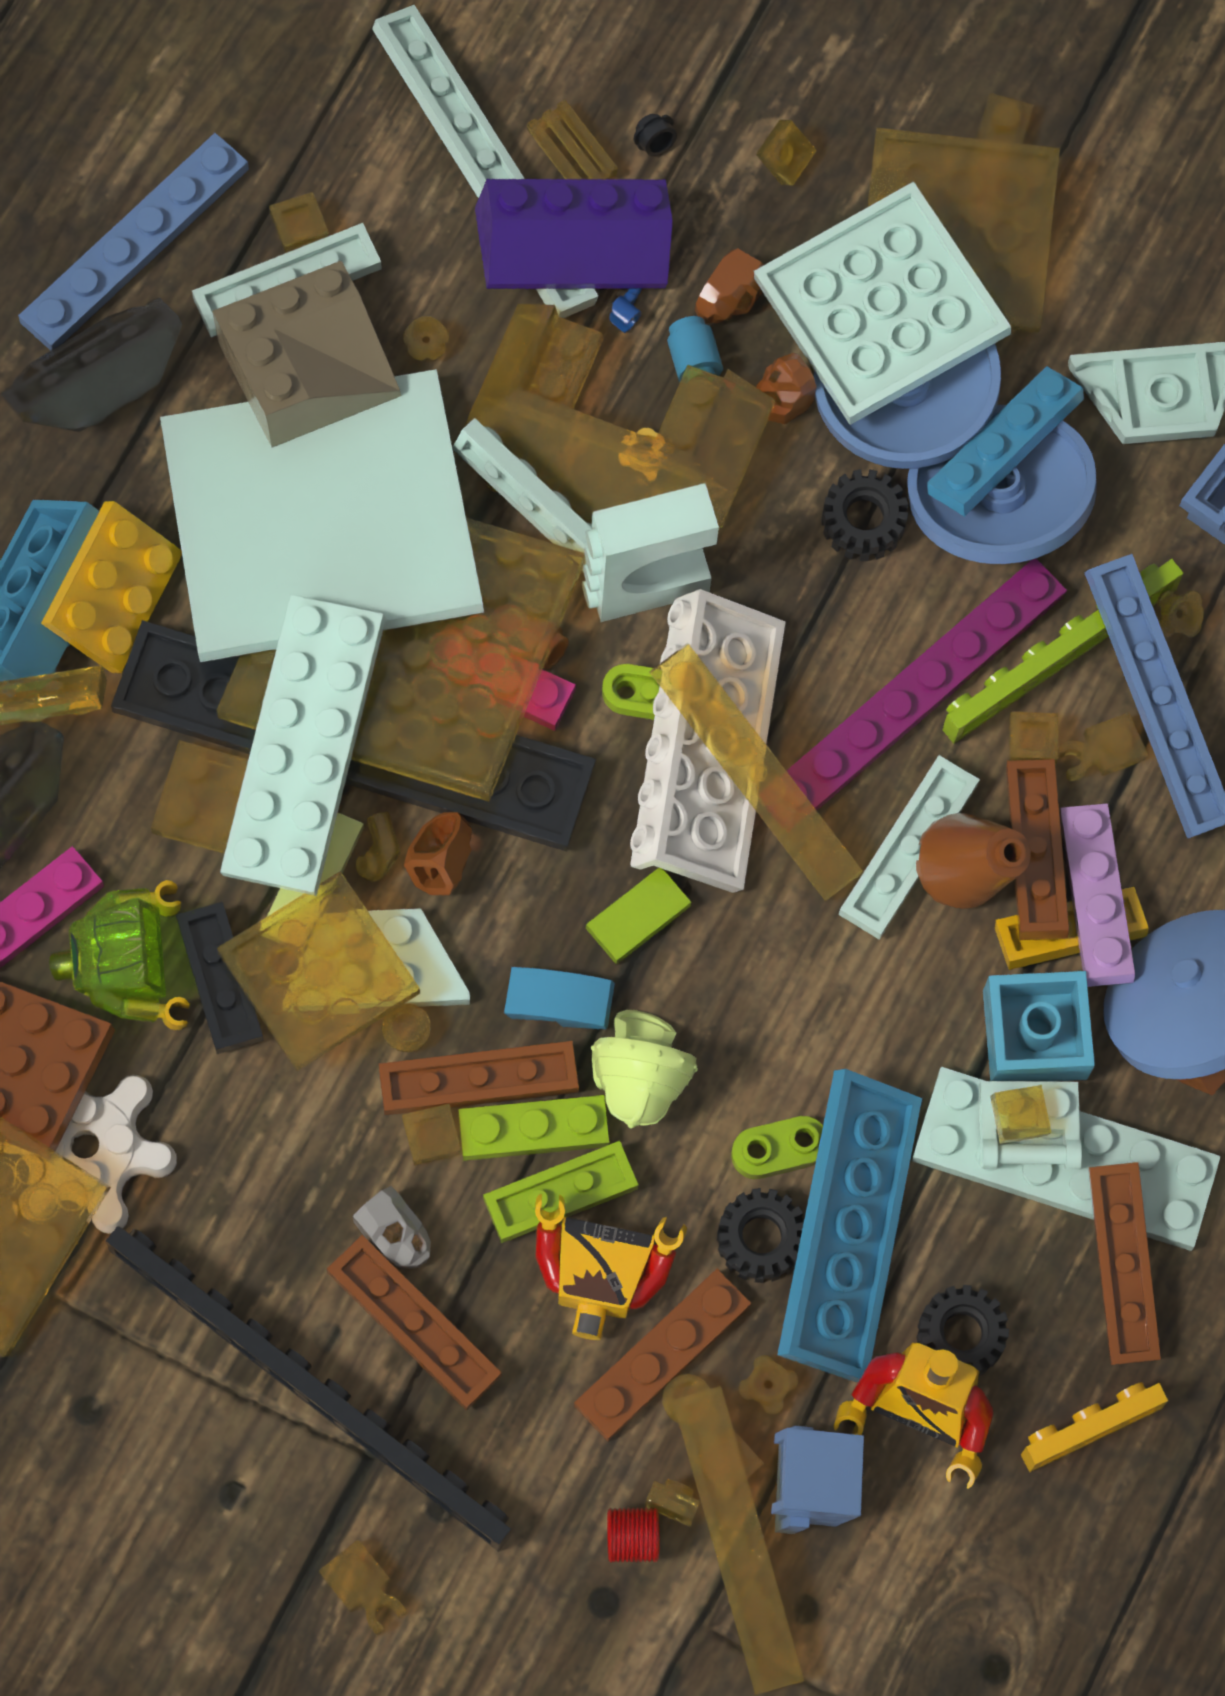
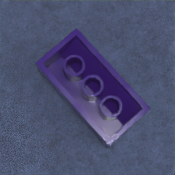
(574, 233)

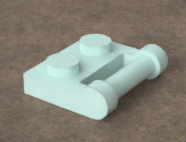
(1063, 1116)

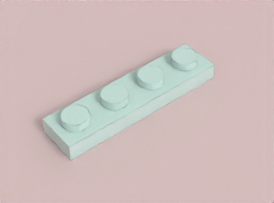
(349, 246)
(521, 487)
(893, 867)

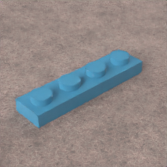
(1005, 441)

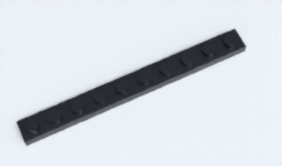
(327, 1399)

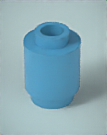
(693, 344)

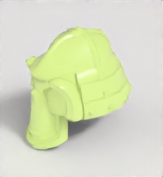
(640, 1068)

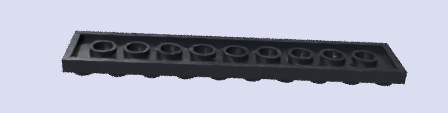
(533, 798)

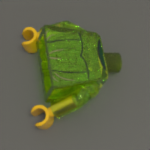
(120, 955)

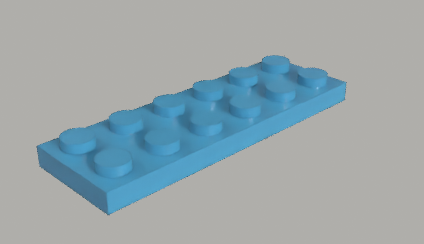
(850, 1225)

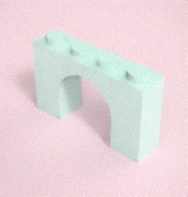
(648, 552)

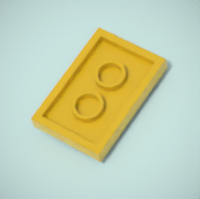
(112, 586)

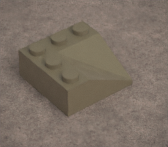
(305, 353)

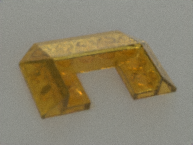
(597, 464)

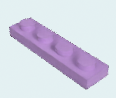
(1096, 895)

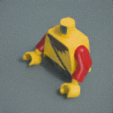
(601, 1266)
(929, 1394)

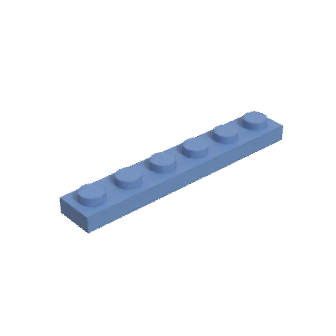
(133, 242)
(1159, 694)

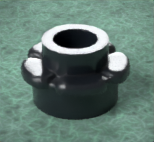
(655, 134)

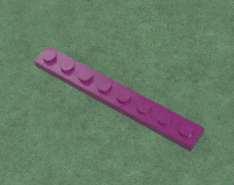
(926, 683)

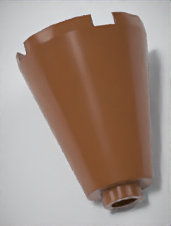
(969, 859)

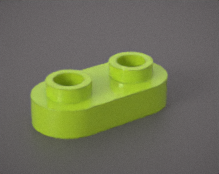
(642, 684)
(781, 1149)

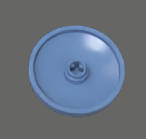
(927, 421)
(1025, 513)
(1175, 1009)

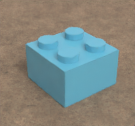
(1038, 1027)

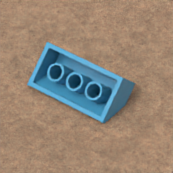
(31, 578)

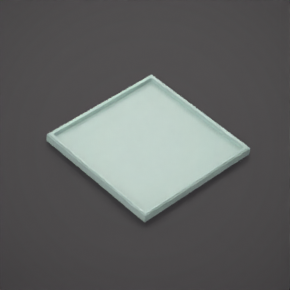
(334, 516)

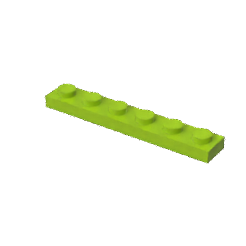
(1045, 660)

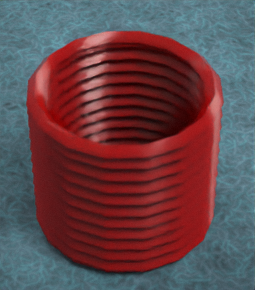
(633, 1534)

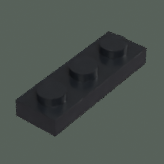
(225, 1005)

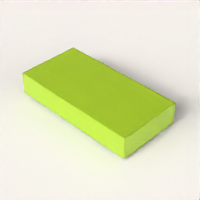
(638, 915)

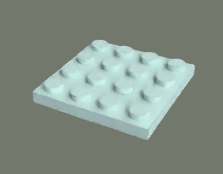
(882, 303)

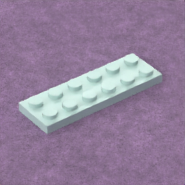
(303, 745)
(1172, 1174)

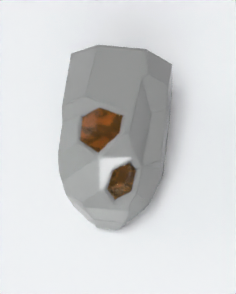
(394, 1229)

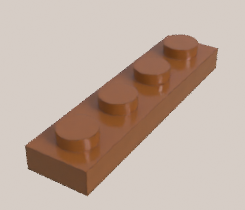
(1035, 815)
(478, 1077)
(1124, 1263)
(414, 1322)
(662, 1354)

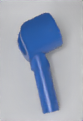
(624, 313)

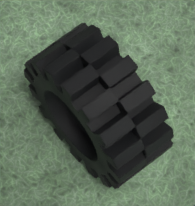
(864, 541)
(731, 1240)
(975, 1305)

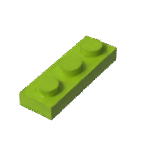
(533, 1127)
(581, 1182)

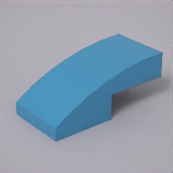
(559, 997)

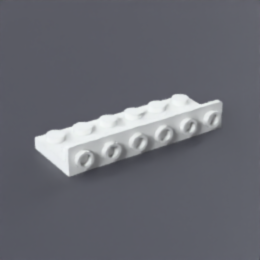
(689, 806)

